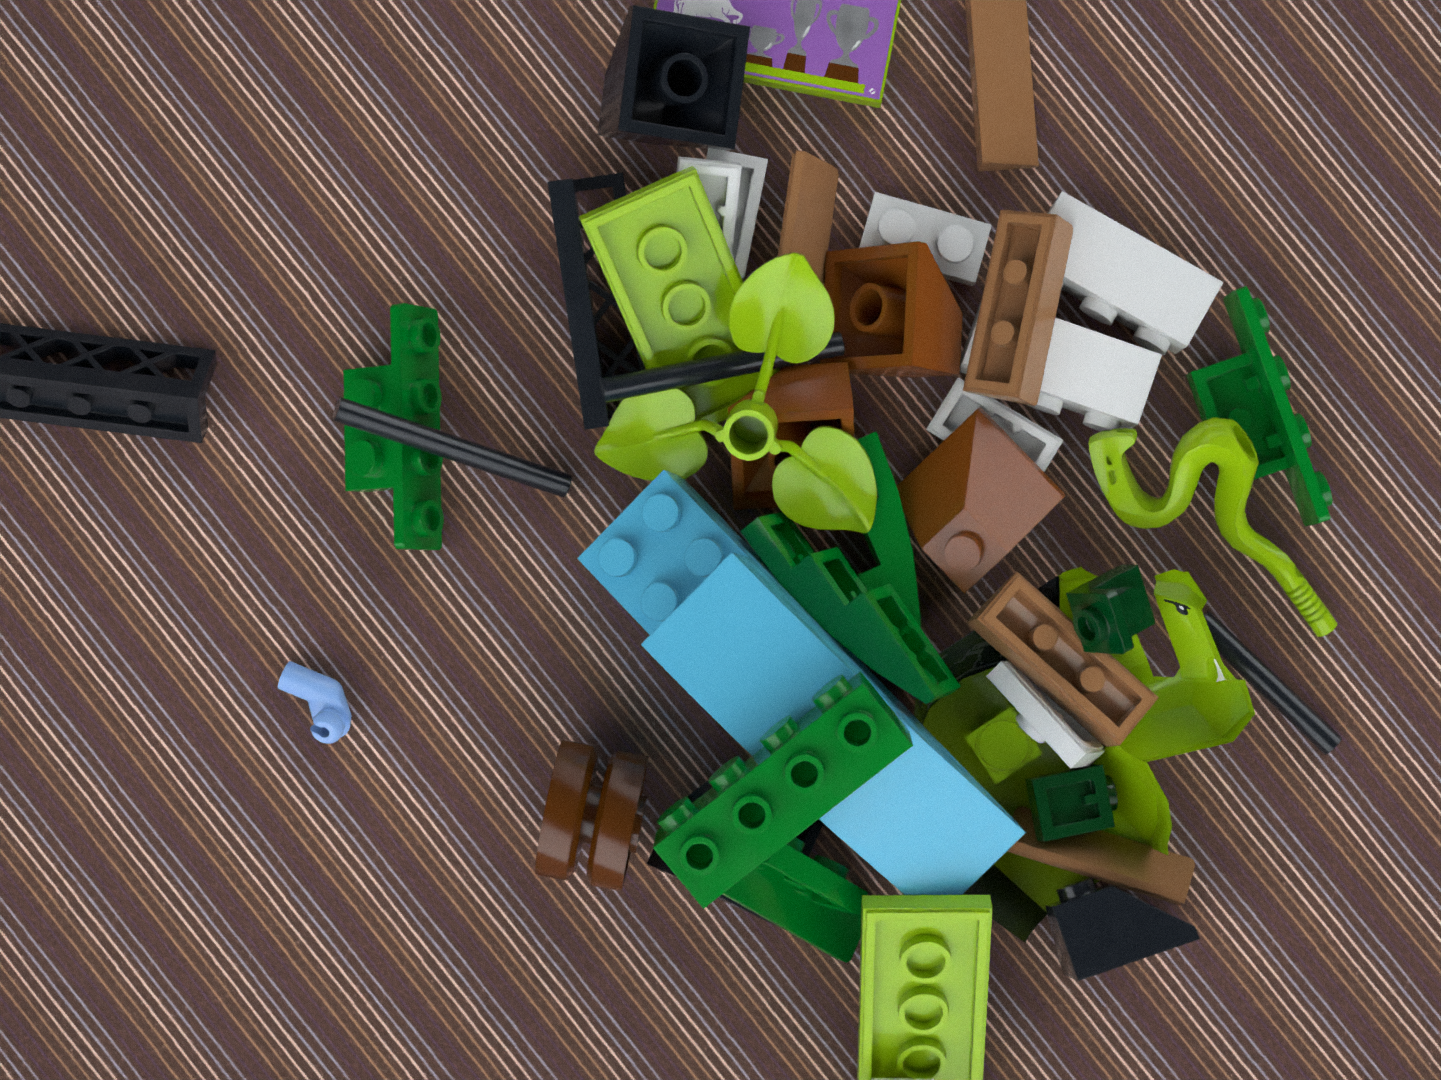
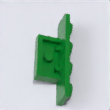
(411, 392)
(1254, 395)
(805, 899)

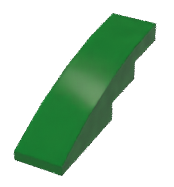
(889, 534)
(865, 621)

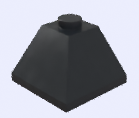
(675, 80)
(1109, 929)

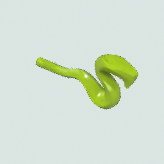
(1208, 442)

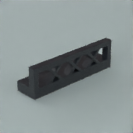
(579, 297)
(99, 399)

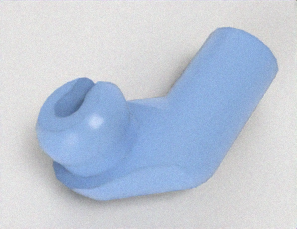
(325, 701)

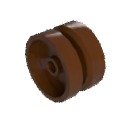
(591, 814)

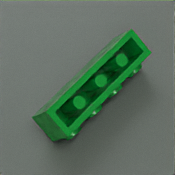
(781, 788)

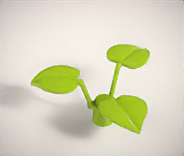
(825, 480)

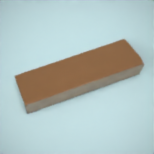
(1001, 84)
(809, 210)
(1019, 306)
(1050, 654)
(1110, 860)

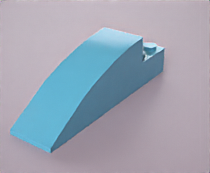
(760, 656)

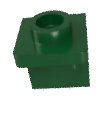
(1111, 610)
(1071, 802)

